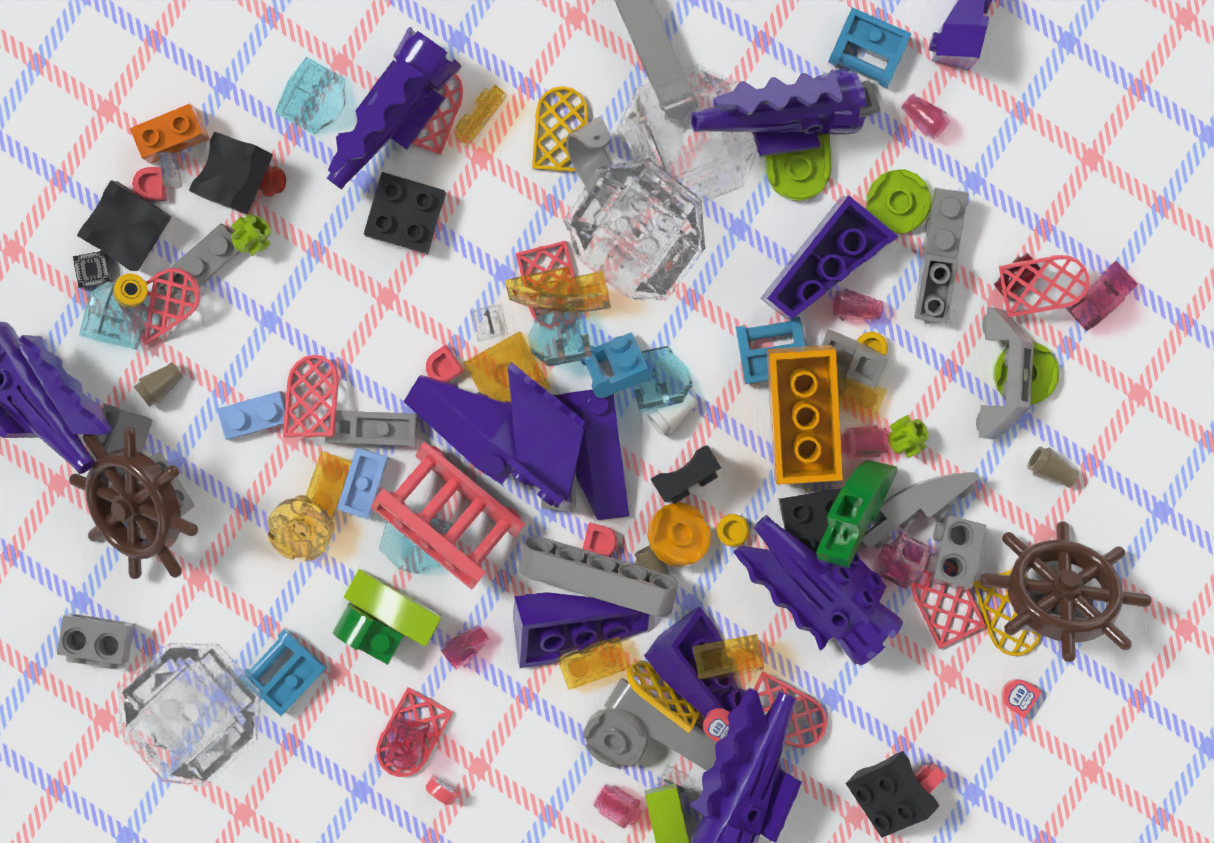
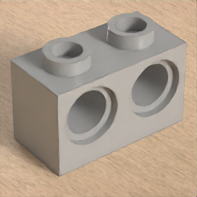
(964, 555)
(95, 632)

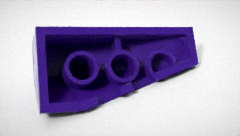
(561, 623)

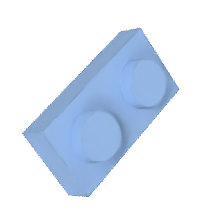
(252, 415)
(362, 483)

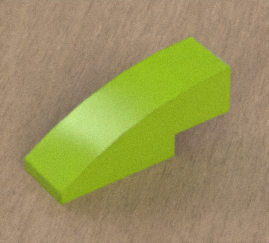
(393, 607)
(666, 814)

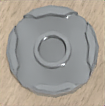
(615, 738)

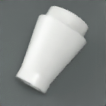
(669, 417)

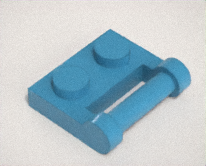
(872, 37)
(755, 361)
(625, 362)
(292, 678)

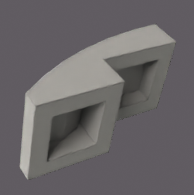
(856, 359)

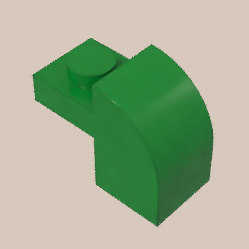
(367, 634)

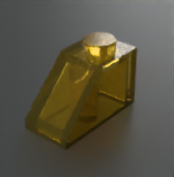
(729, 657)

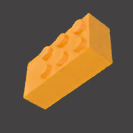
(804, 414)

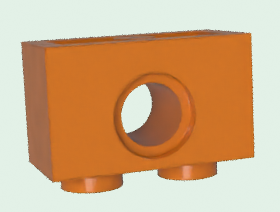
(169, 132)

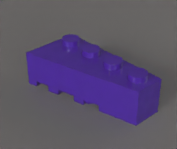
(829, 255)

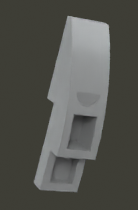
(940, 255)
(927, 496)

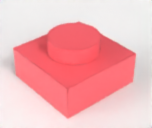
(929, 776)

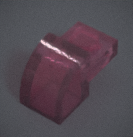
(1102, 296)

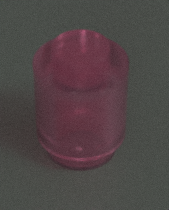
(864, 442)
(618, 806)

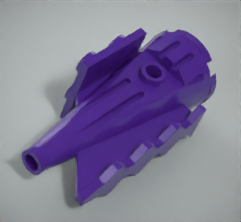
(395, 106)
(790, 115)
(44, 400)
(820, 594)
(746, 787)

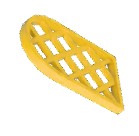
(573, 111)
(990, 626)
(656, 702)

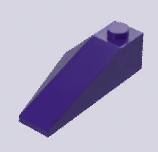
(961, 34)
(469, 422)
(600, 457)
(675, 663)

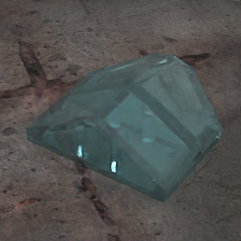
(312, 97)
(109, 321)
(559, 337)
(668, 383)
(405, 553)

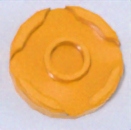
(678, 534)

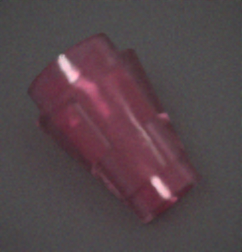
(926, 116)
(856, 306)
(464, 647)

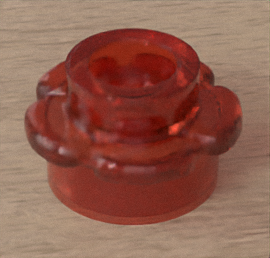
(273, 181)

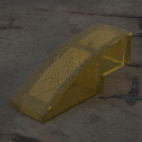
(559, 292)

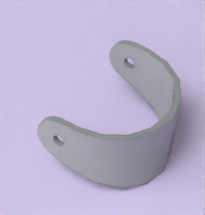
(587, 148)

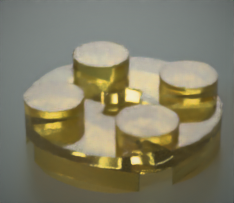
(305, 513)

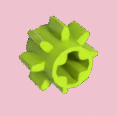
(250, 234)
(908, 436)

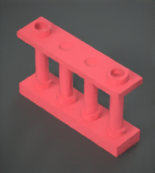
(443, 547)

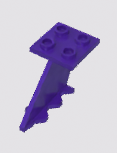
(545, 439)

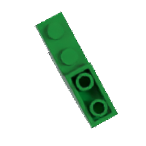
(853, 510)

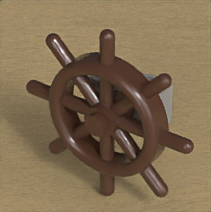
(143, 497)
(1061, 603)

